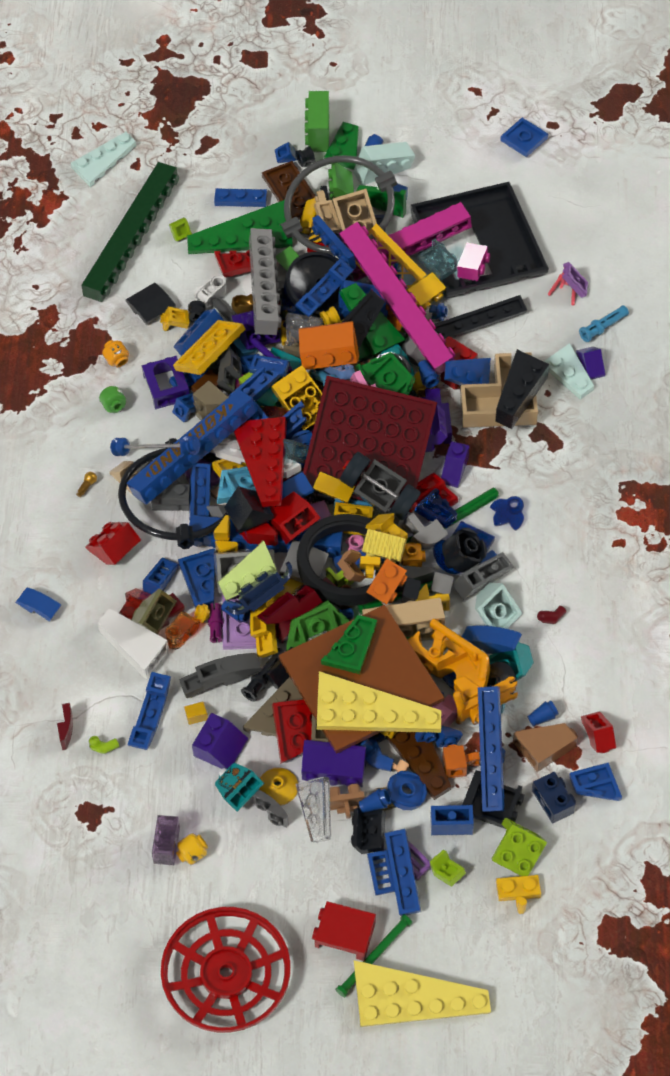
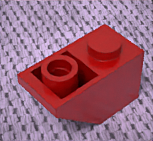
(260, 533)

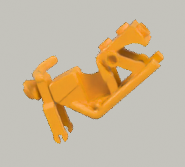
(467, 662)

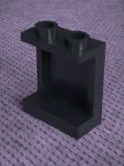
(512, 798)

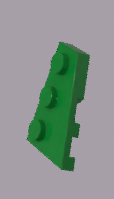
(344, 143)
(380, 200)
(353, 646)

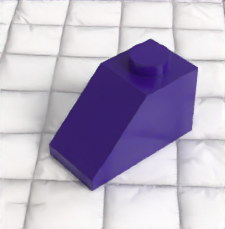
(455, 463)

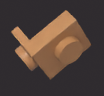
(348, 565)

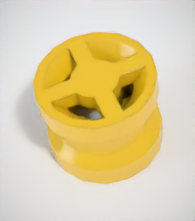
(330, 316)

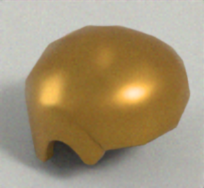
(242, 303)

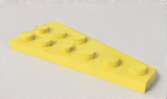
(362, 708)
(402, 997)

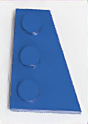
(468, 371)
(199, 576)

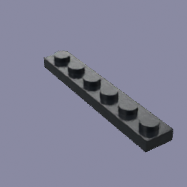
(481, 317)

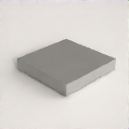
(316, 558)

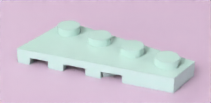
(96, 162)

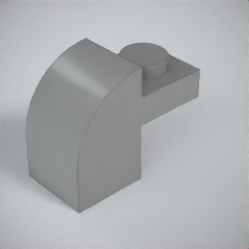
(428, 535)

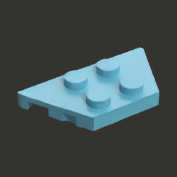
(230, 480)

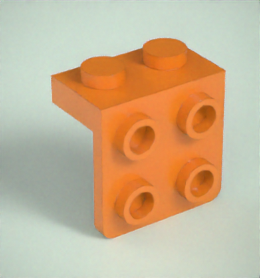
(386, 582)

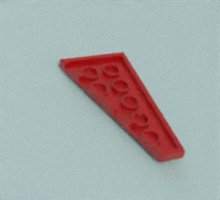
(292, 727)

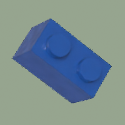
(452, 820)

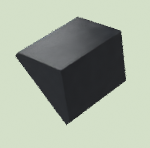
(246, 510)

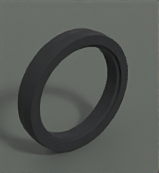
(327, 591)

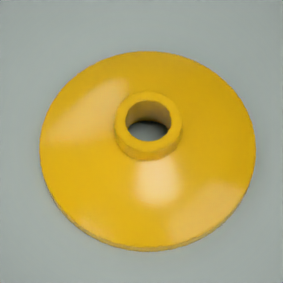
(285, 791)

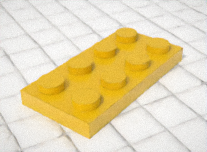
(209, 347)

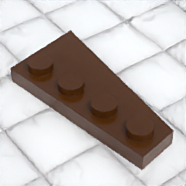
(422, 761)

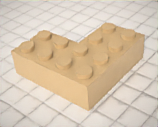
(481, 400)

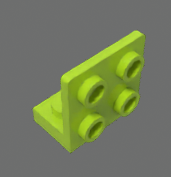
(518, 848)

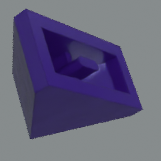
(592, 361)

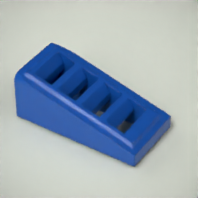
(150, 585)
(376, 856)

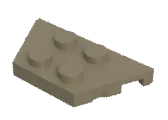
(263, 719)

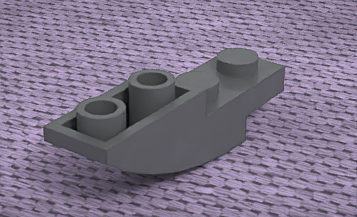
(229, 370)
(225, 669)

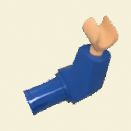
(380, 761)

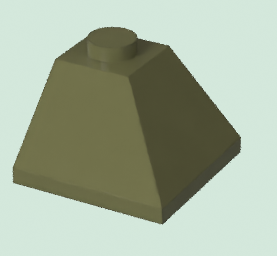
(154, 611)

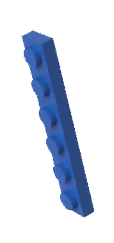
(491, 749)

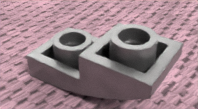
(276, 813)

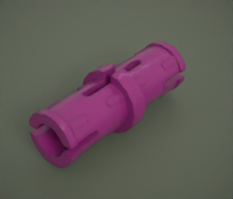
(215, 622)

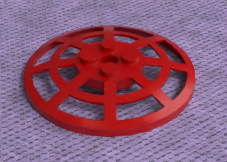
(221, 958)

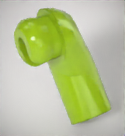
(102, 747)

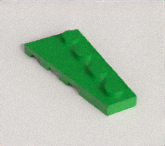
(382, 332)

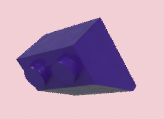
(219, 742)

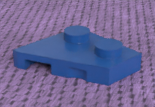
(596, 782)

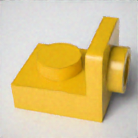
(175, 317)

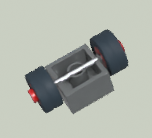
(379, 486)

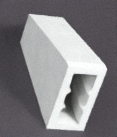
(134, 642)

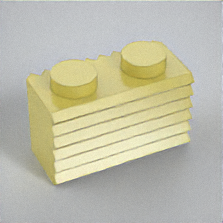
(384, 546)

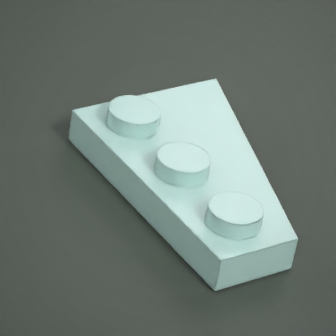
(569, 371)

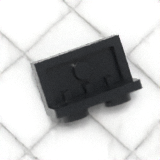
(368, 831)

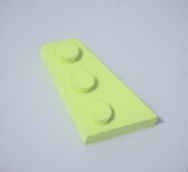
(246, 571)

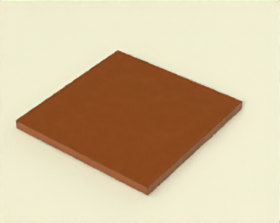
(388, 667)

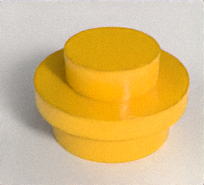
(202, 613)

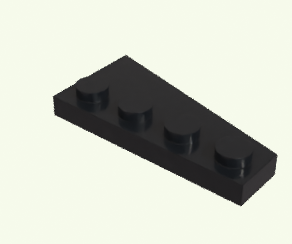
(364, 315)

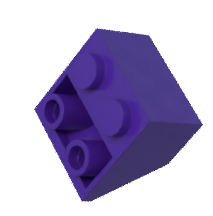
(248, 334)

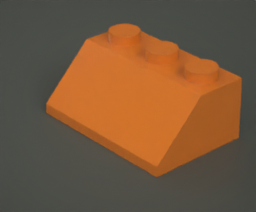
(328, 345)

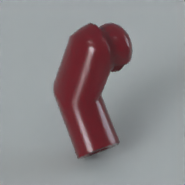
(551, 617)

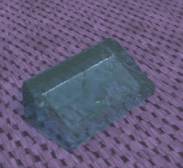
(295, 450)

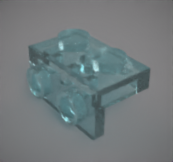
(439, 260)

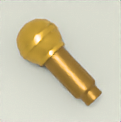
(89, 479)

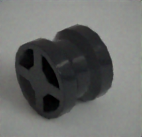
(305, 156)
(195, 310)

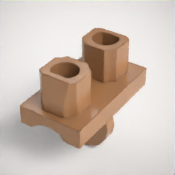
(345, 802)

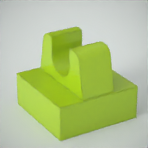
(180, 229)

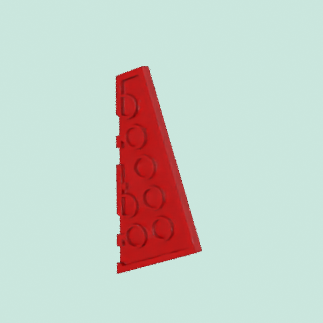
(264, 456)

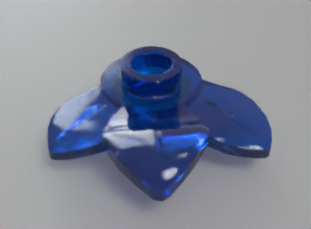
(506, 514)

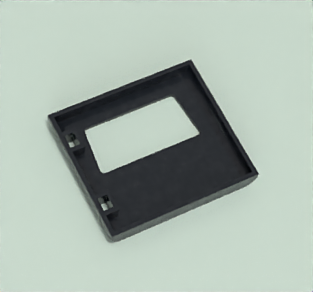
(500, 226)

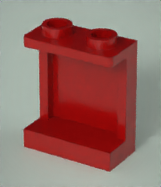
(345, 929)

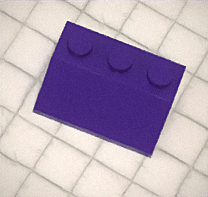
(341, 768)

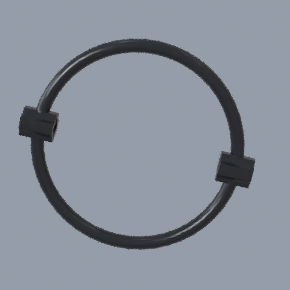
(184, 533)

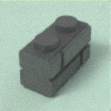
(173, 498)

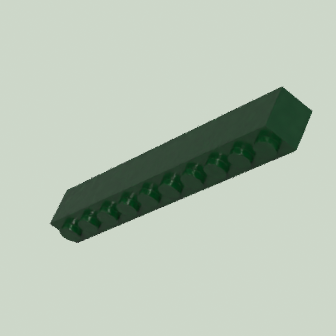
(130, 232)

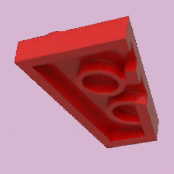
(233, 263)

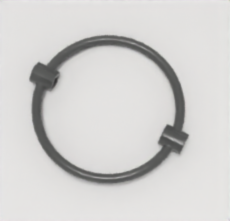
(385, 182)

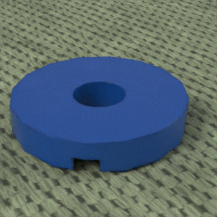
(400, 798)

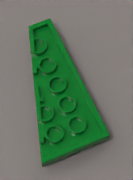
(236, 232)

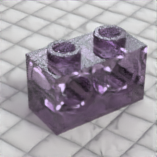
(165, 840)

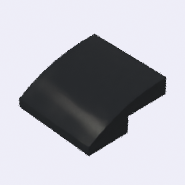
(150, 303)

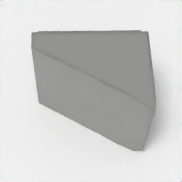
(216, 510)
(442, 583)

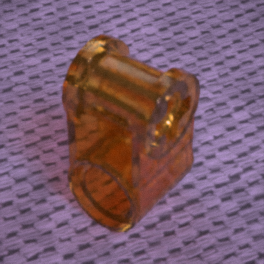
(181, 630)

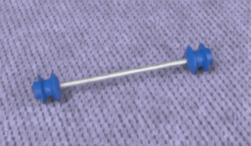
(188, 446)

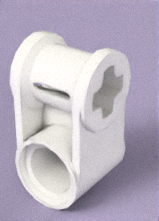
(211, 290)

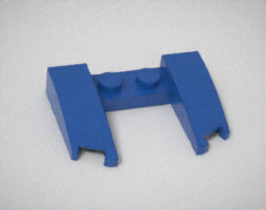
(257, 386)

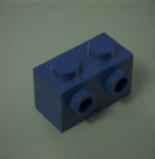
(554, 797)

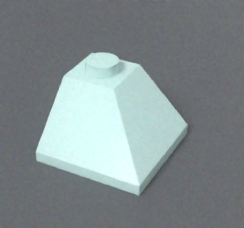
(497, 606)

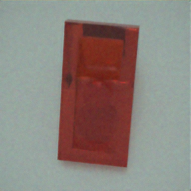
(133, 601)

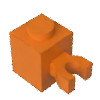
(456, 761)

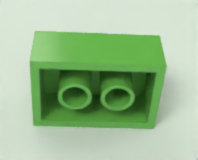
(318, 121)

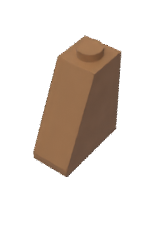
(545, 744)

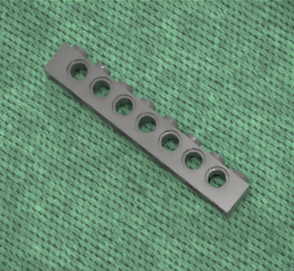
(264, 282)

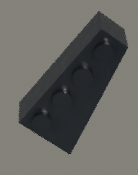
(521, 386)

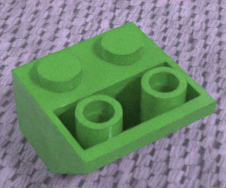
(341, 181)

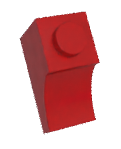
(599, 732)

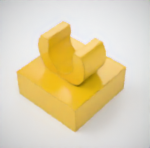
(369, 564)

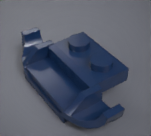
(260, 591)

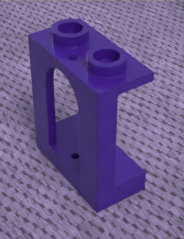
(168, 396)

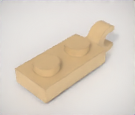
(327, 212)

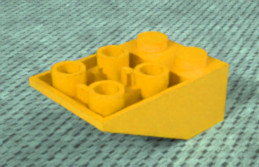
(299, 387)

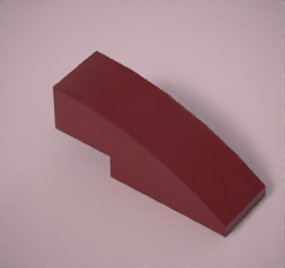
(290, 606)

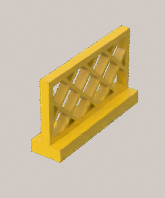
(398, 254)

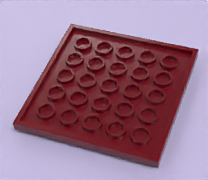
(372, 422)

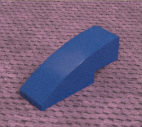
(492, 638)

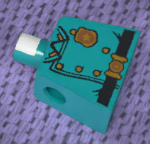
(237, 785)

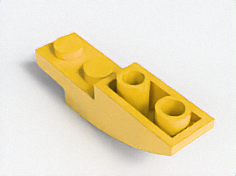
(264, 634)

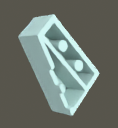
(388, 157)

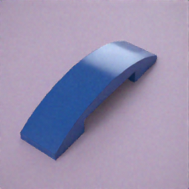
(324, 288)
(151, 711)

